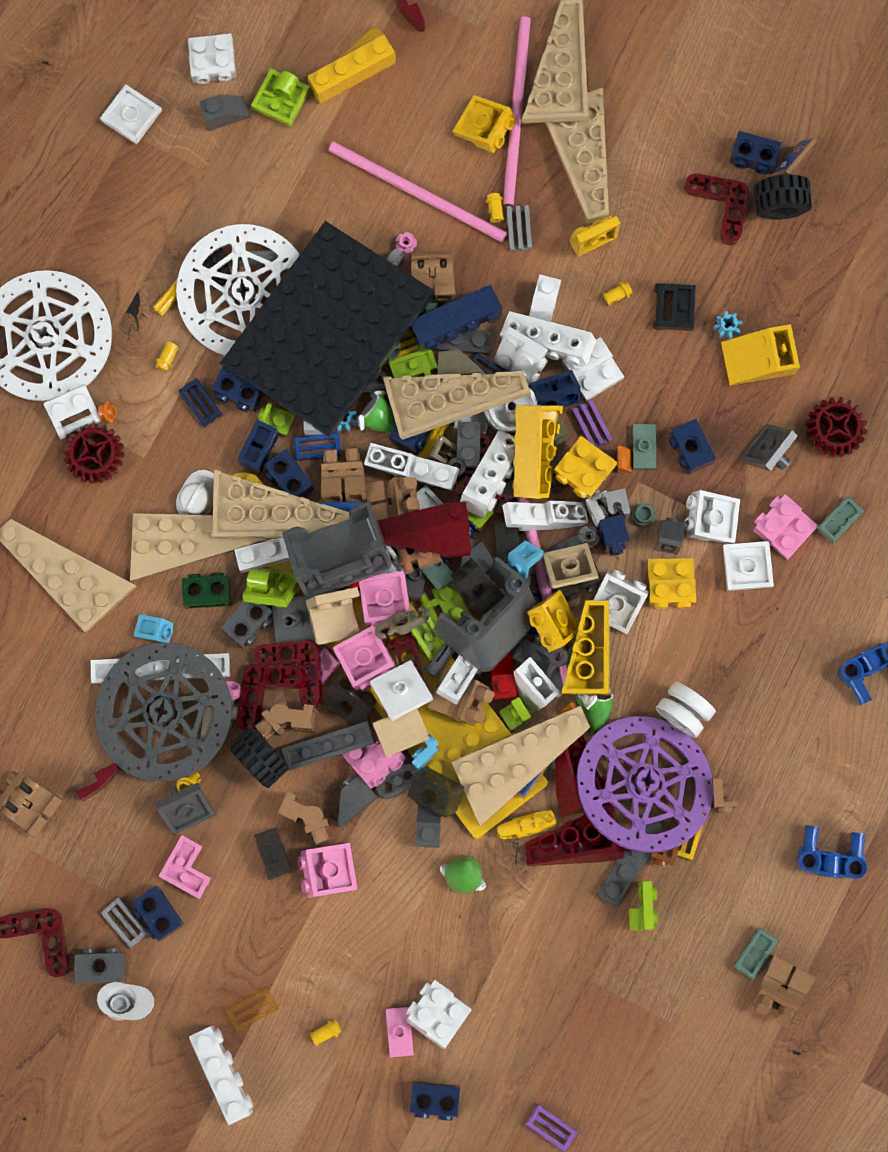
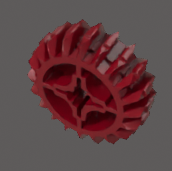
(830, 421)
(101, 449)

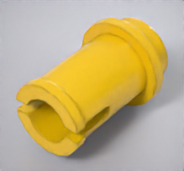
(495, 207)
(617, 293)
(166, 357)
(188, 781)
(325, 1032)

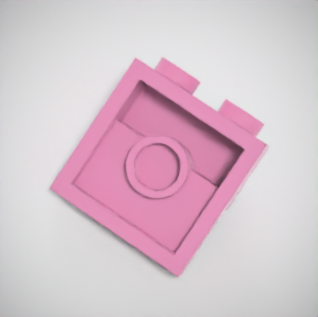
(784, 526)
(384, 597)
(364, 658)
(372, 762)
(327, 870)

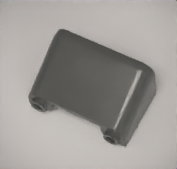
(338, 553)

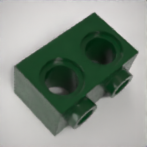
(206, 598)

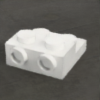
(212, 58)
(521, 354)
(599, 372)
(712, 517)
(624, 599)
(437, 1014)

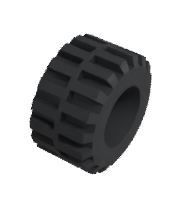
(782, 196)
(258, 757)

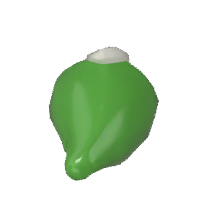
(377, 414)
(596, 710)
(463, 874)

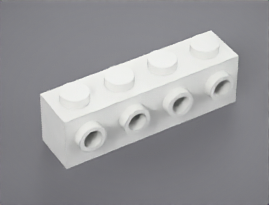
(560, 340)
(490, 475)
(221, 1075)

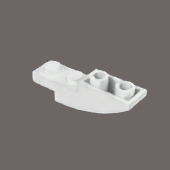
(408, 465)
(545, 516)

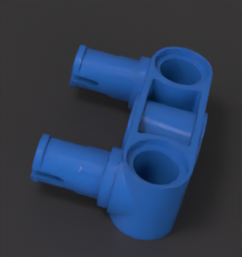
(864, 666)
(830, 863)

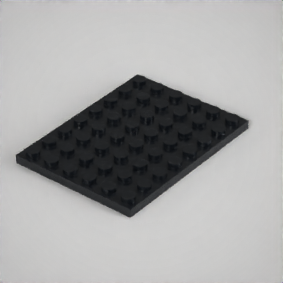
(327, 328)

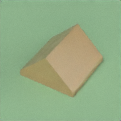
(569, 566)
(401, 733)

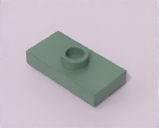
(644, 446)
(840, 519)
(439, 575)
(755, 953)

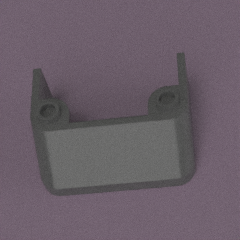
(489, 644)

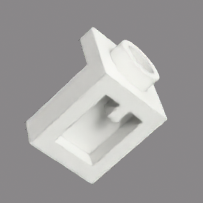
(596, 511)

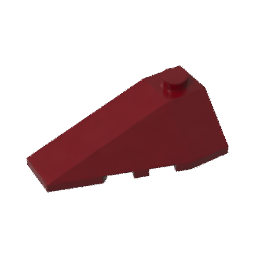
(433, 529)
(566, 779)
(574, 844)

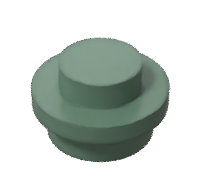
(643, 514)

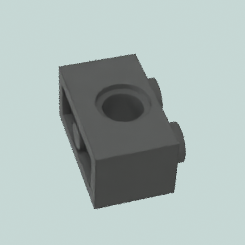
(114, 971)

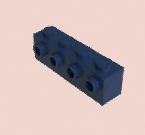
(455, 318)

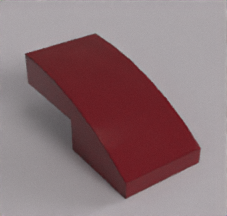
(411, 14)
(103, 778)

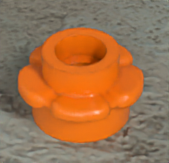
(107, 412)

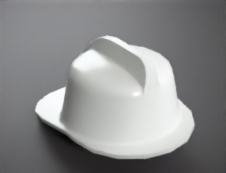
(196, 494)
(125, 1001)

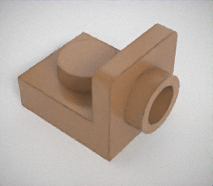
(719, 794)

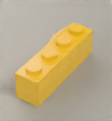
(362, 60)
(534, 449)
(590, 659)

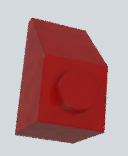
(503, 680)

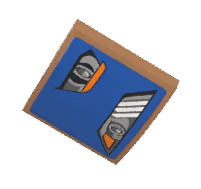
(795, 157)

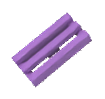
(584, 407)
(534, 1115)

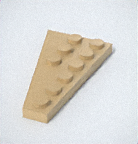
(561, 78)
(583, 155)
(441, 399)
(260, 511)
(175, 541)
(74, 582)
(505, 767)

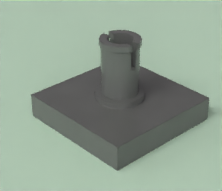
(769, 448)
(293, 621)
(184, 808)

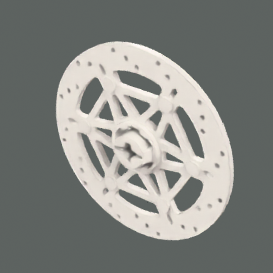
(203, 250)
(52, 343)

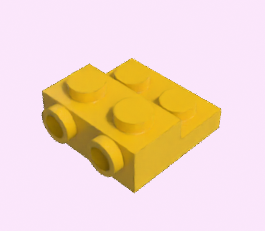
(485, 123)
(591, 237)
(584, 468)
(671, 582)
(554, 621)

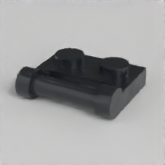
(681, 310)

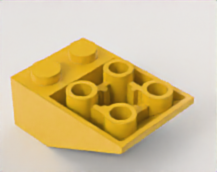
(761, 355)

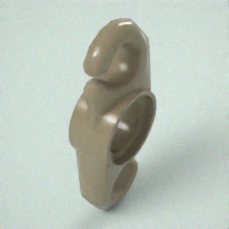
(391, 623)

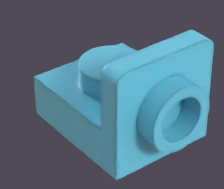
(524, 557)
(153, 629)
(423, 755)

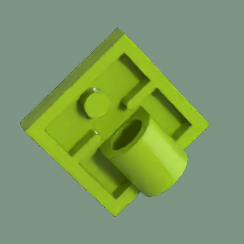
(281, 96)
(270, 587)
(644, 917)

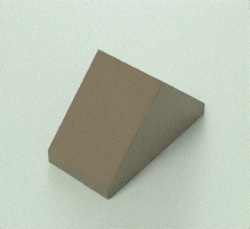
(444, 451)

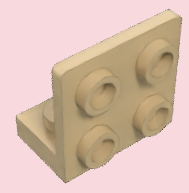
(333, 616)

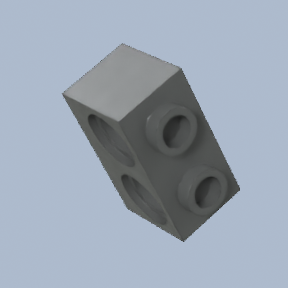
(242, 617)

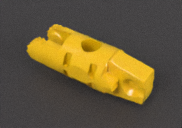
(526, 825)

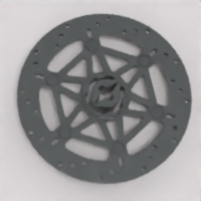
(152, 707)

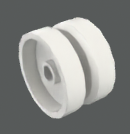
(503, 418)
(685, 709)

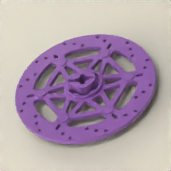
(637, 790)

